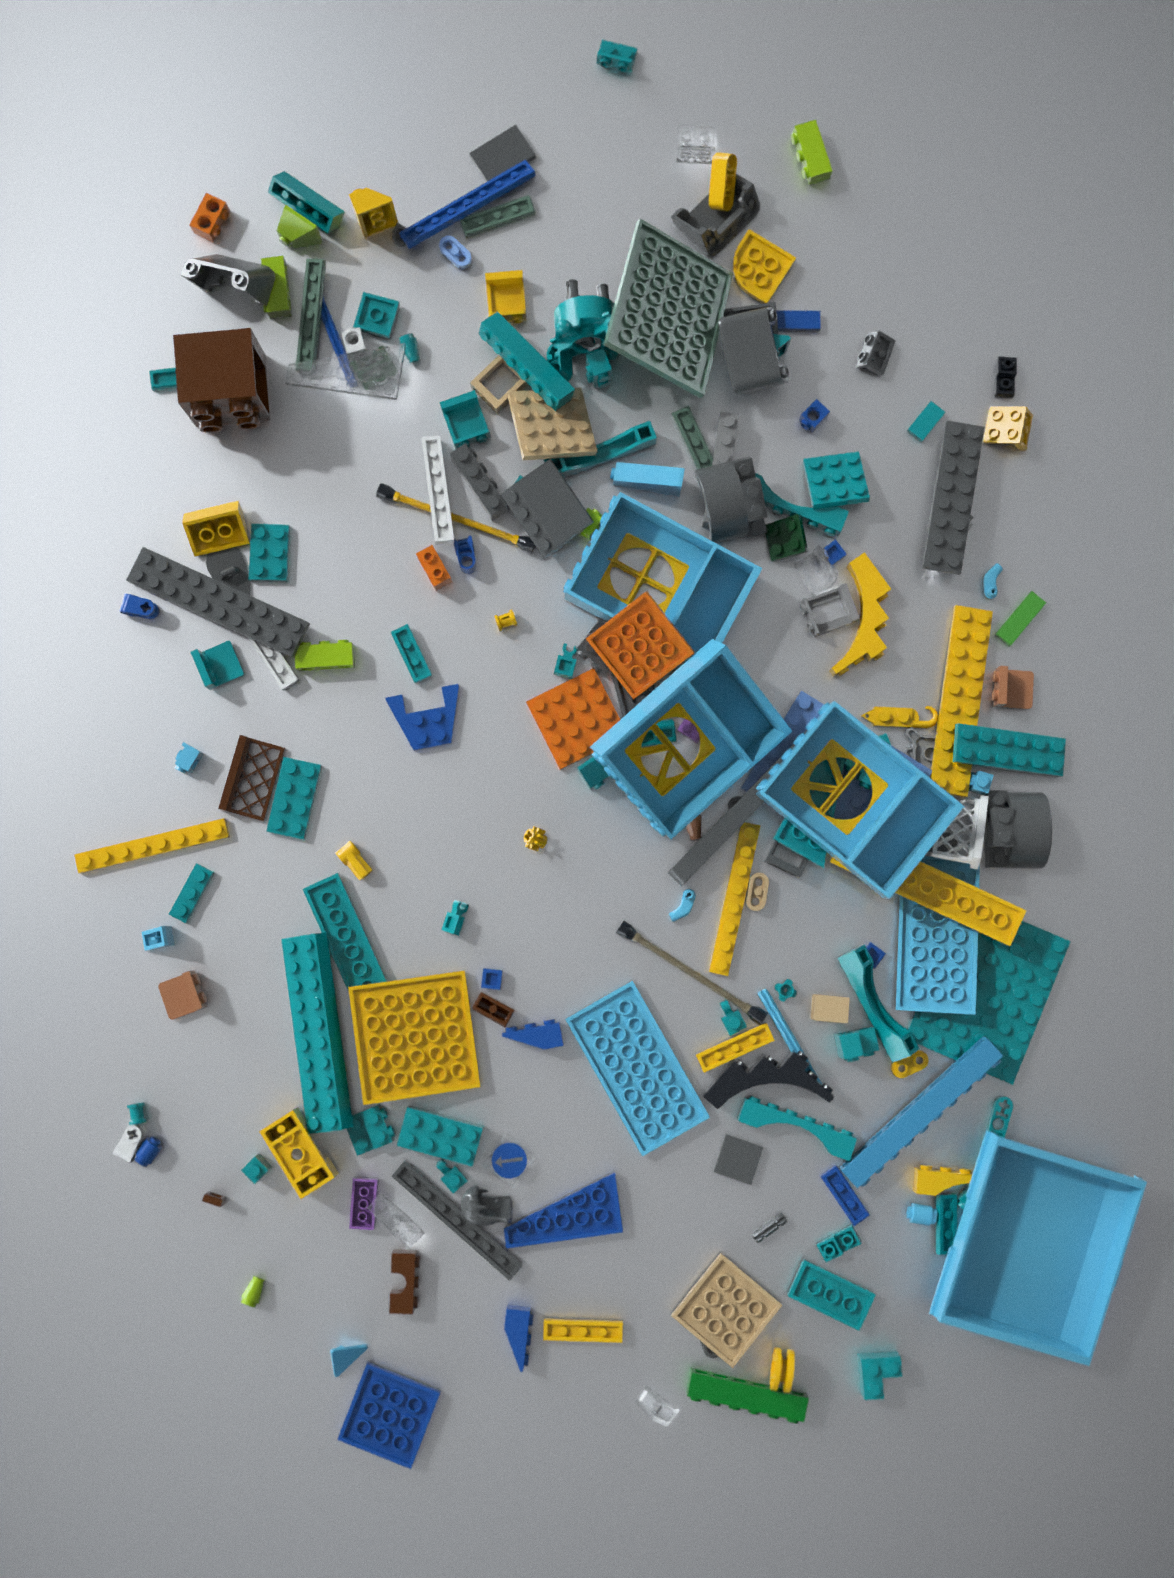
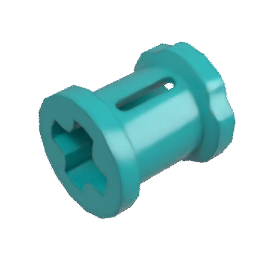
(136, 1113)

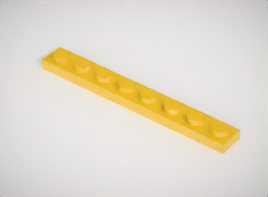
(151, 845)
(734, 899)

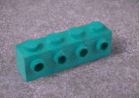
(306, 201)

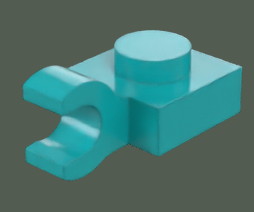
(454, 920)
(732, 1020)
(452, 1177)

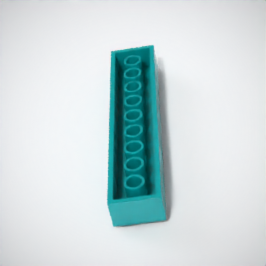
(317, 1033)

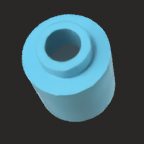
(921, 1214)

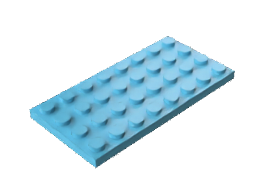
(937, 953)
(637, 1068)

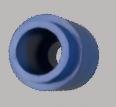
(148, 1151)

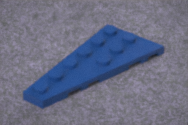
(579, 1215)

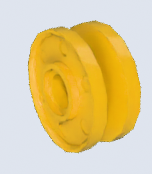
(782, 1370)

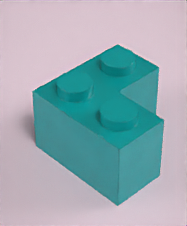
(856, 1043)
(874, 1368)

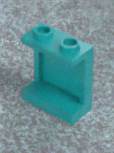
(465, 419)

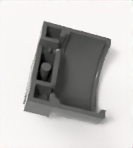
(732, 501)
(1021, 827)

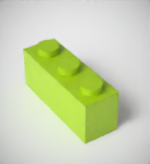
(811, 152)
(279, 301)
(325, 656)

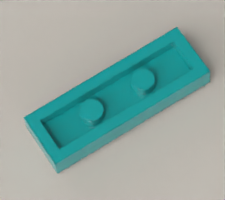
(411, 654)
(191, 893)
(946, 1222)

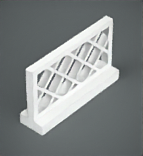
(976, 834)

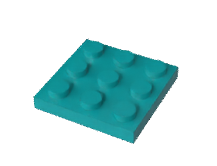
(836, 480)

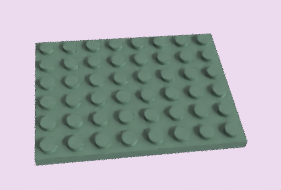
(669, 309)

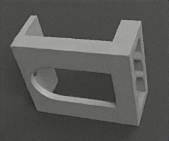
(849, 607)

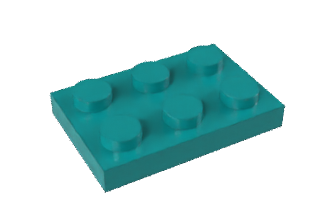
(269, 552)

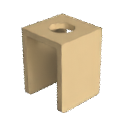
(830, 1008)

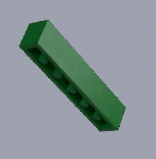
(747, 1395)

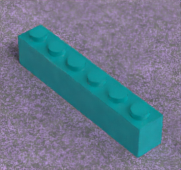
(526, 361)

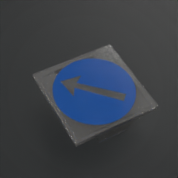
(509, 1160)

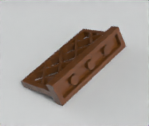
(235, 772)

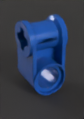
(465, 551)
(137, 606)

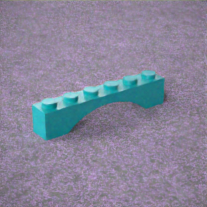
(628, 442)
(827, 519)
(894, 1037)
(757, 1114)

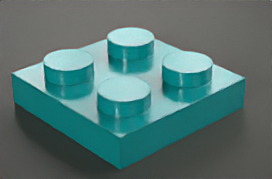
(376, 315)

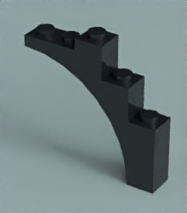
(765, 1071)

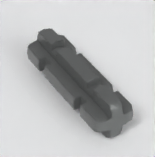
(769, 1228)

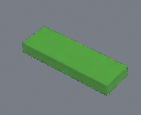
(1020, 618)

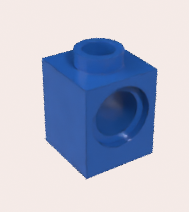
(817, 409)

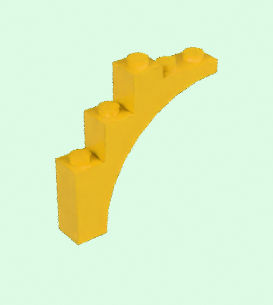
(870, 588)

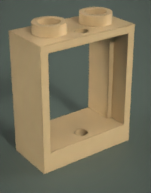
(495, 404)

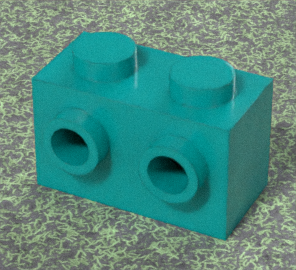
(598, 369)

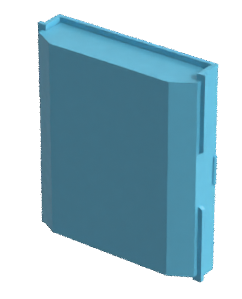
(1037, 1249)

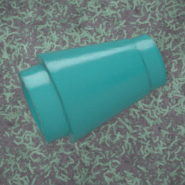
(411, 347)

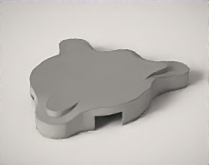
(921, 748)

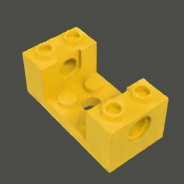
(290, 1134)

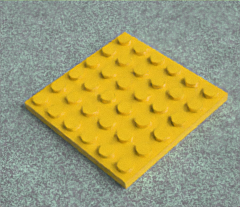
(414, 1037)

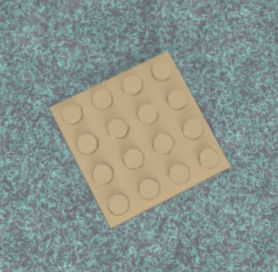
(548, 432)
(726, 1310)

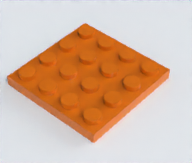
(640, 645)
(573, 717)

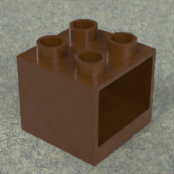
(222, 379)

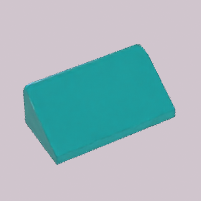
(667, 728)

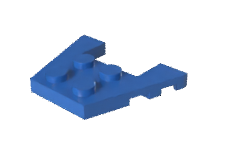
(427, 727)

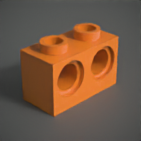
(205, 216)
(434, 567)

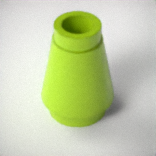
(252, 1293)

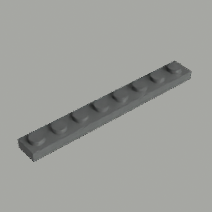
(453, 1218)

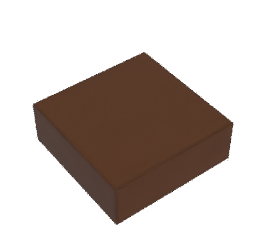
(214, 1199)

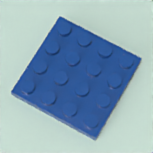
(389, 1415)

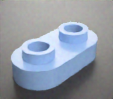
(456, 252)

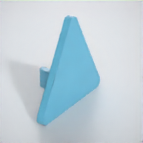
(343, 1357)

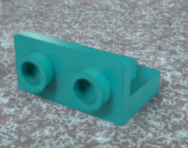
(616, 56)

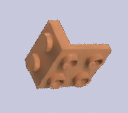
(1012, 688)
(182, 995)

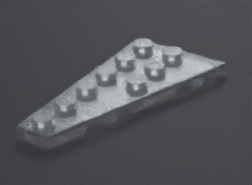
(359, 373)

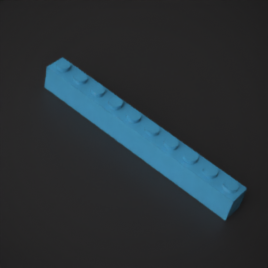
(921, 1111)

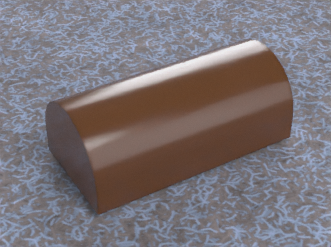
(493, 1009)

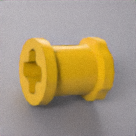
(505, 620)

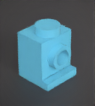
(187, 758)
(980, 782)

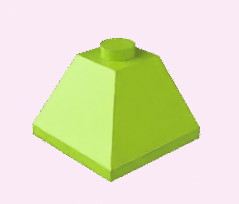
(297, 230)

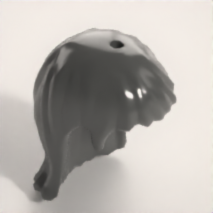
(484, 1210)

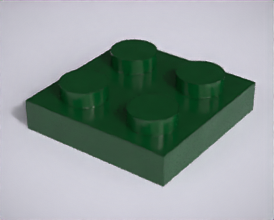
(786, 538)

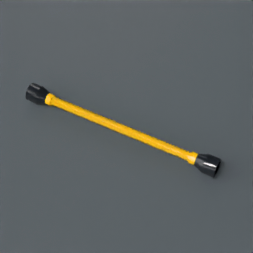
(388, 493)

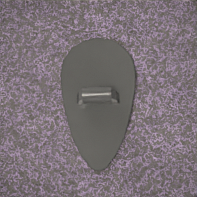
(229, 568)

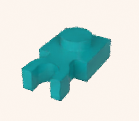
(565, 664)

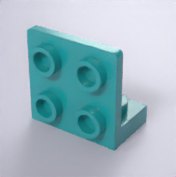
(217, 665)

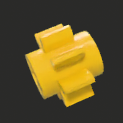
(535, 838)

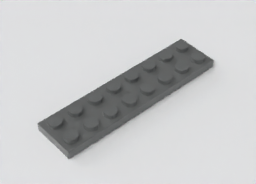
(953, 497)

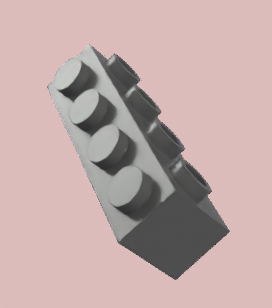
(476, 478)

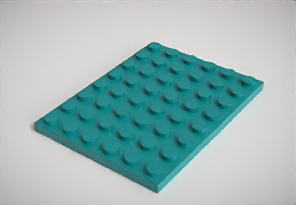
(1009, 1000)

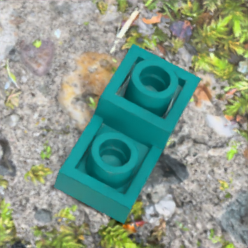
(862, 776)
(838, 1243)

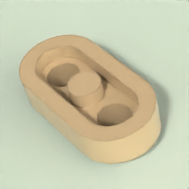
(758, 892)

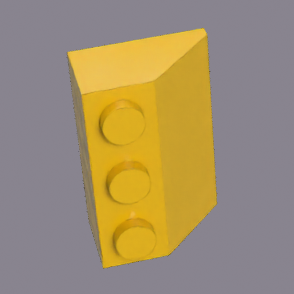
(373, 211)
(215, 528)

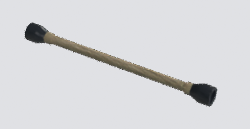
(755, 1013)

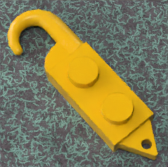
(899, 717)

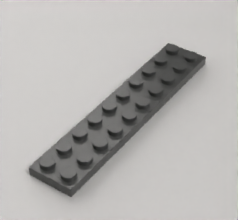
(218, 602)

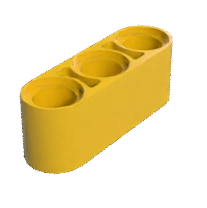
(722, 181)

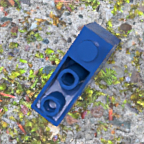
(541, 1036)
(516, 1328)

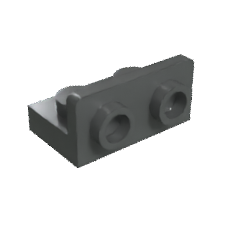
(876, 352)

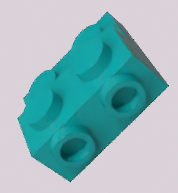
(370, 1130)

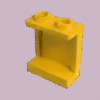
(506, 295)

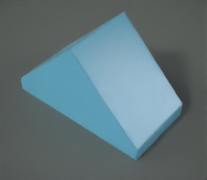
(158, 938)

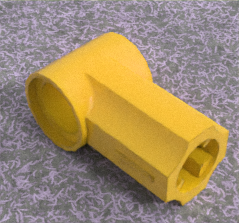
(351, 857)

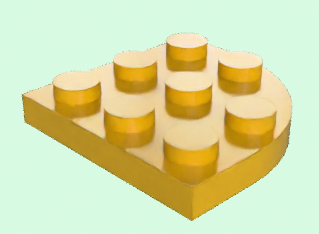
(760, 266)

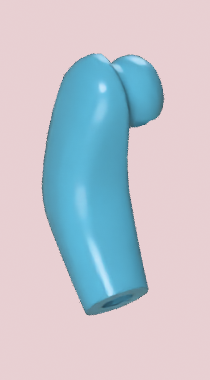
(989, 581)
(685, 906)

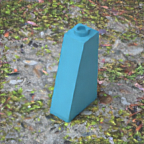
(648, 478)

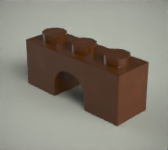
(404, 1300)

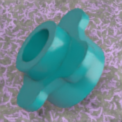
(790, 990)

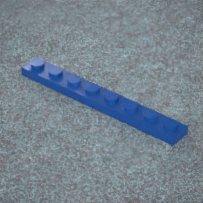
(467, 204)

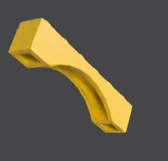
(934, 1181)

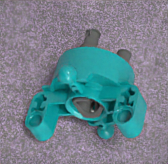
(580, 327)

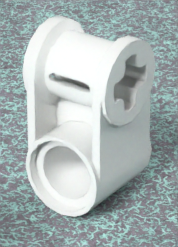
(129, 1143)

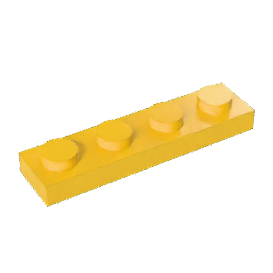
(735, 1047)
(583, 1330)

